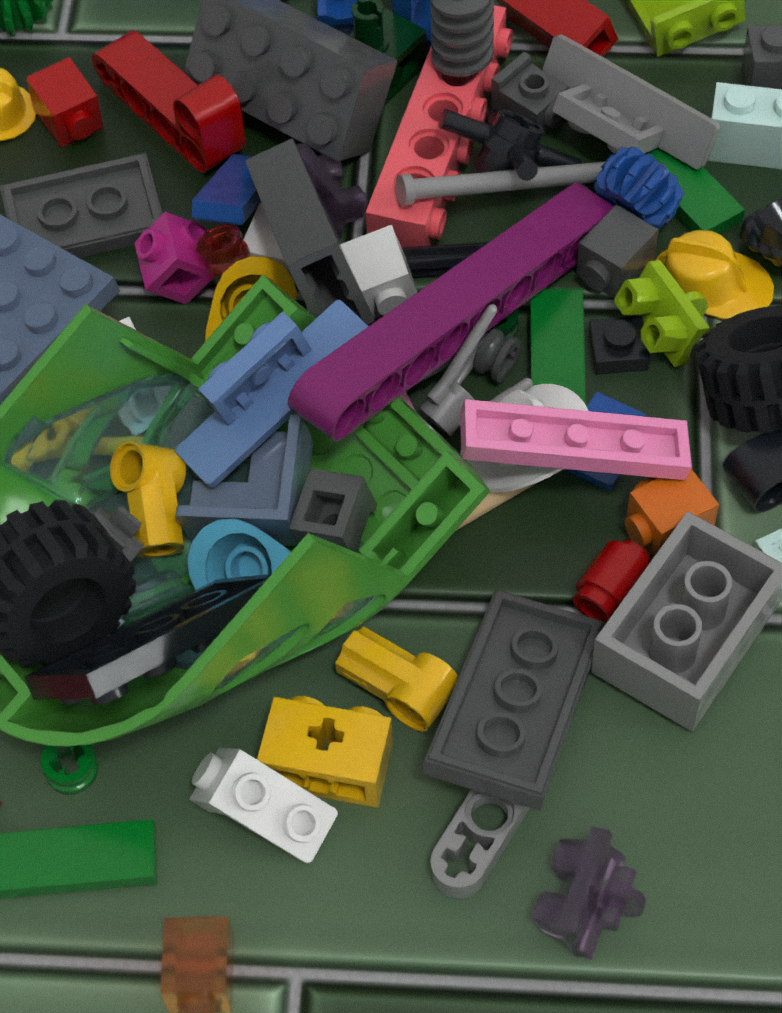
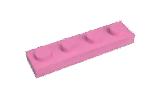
(574, 439)

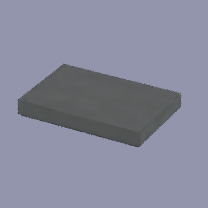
(87, 206)

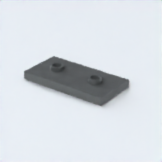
(514, 700)

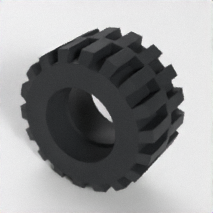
(744, 370)
(58, 582)

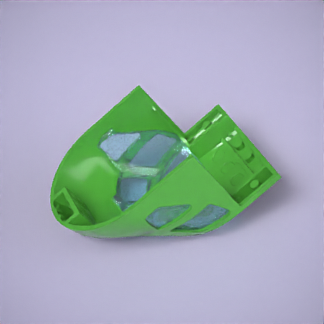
(119, 386)

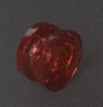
(222, 248)

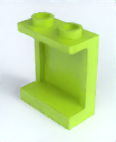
(677, 23)

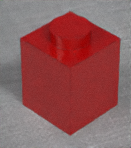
(65, 102)

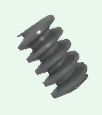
(462, 36)

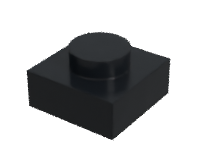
(618, 345)

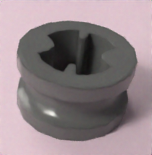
(497, 355)

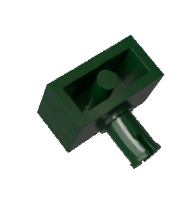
(392, 36)

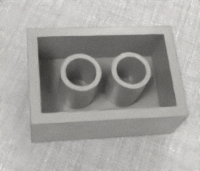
(688, 620)

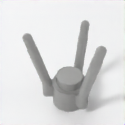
(447, 396)

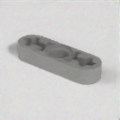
(481, 861)

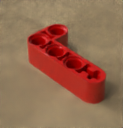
(194, 119)

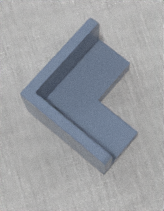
(268, 497)

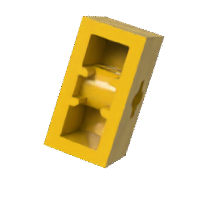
(355, 760)

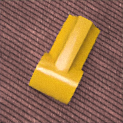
(152, 480)
(410, 685)

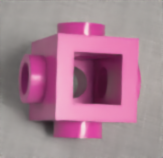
(171, 258)

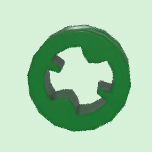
(69, 783)

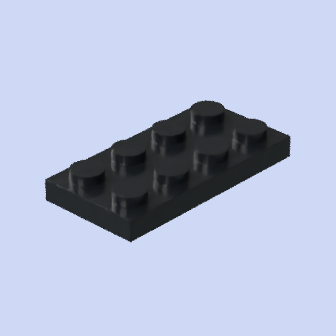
(145, 645)

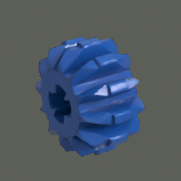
(640, 186)

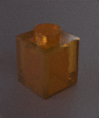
(197, 964)

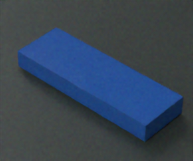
(228, 195)

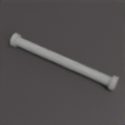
(411, 189)

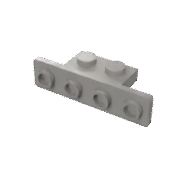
(624, 107)

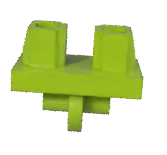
(669, 315)

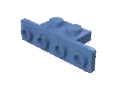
(255, 387)

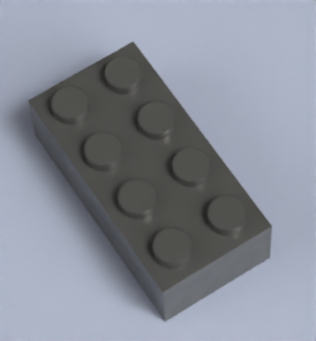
(293, 72)

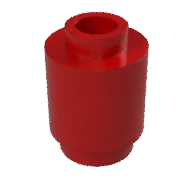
(610, 578)

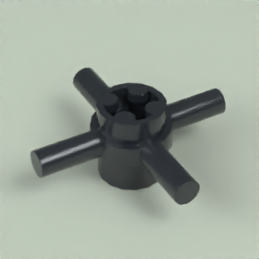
(508, 142)

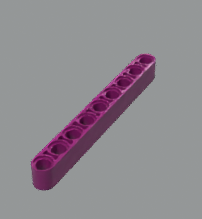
(435, 322)

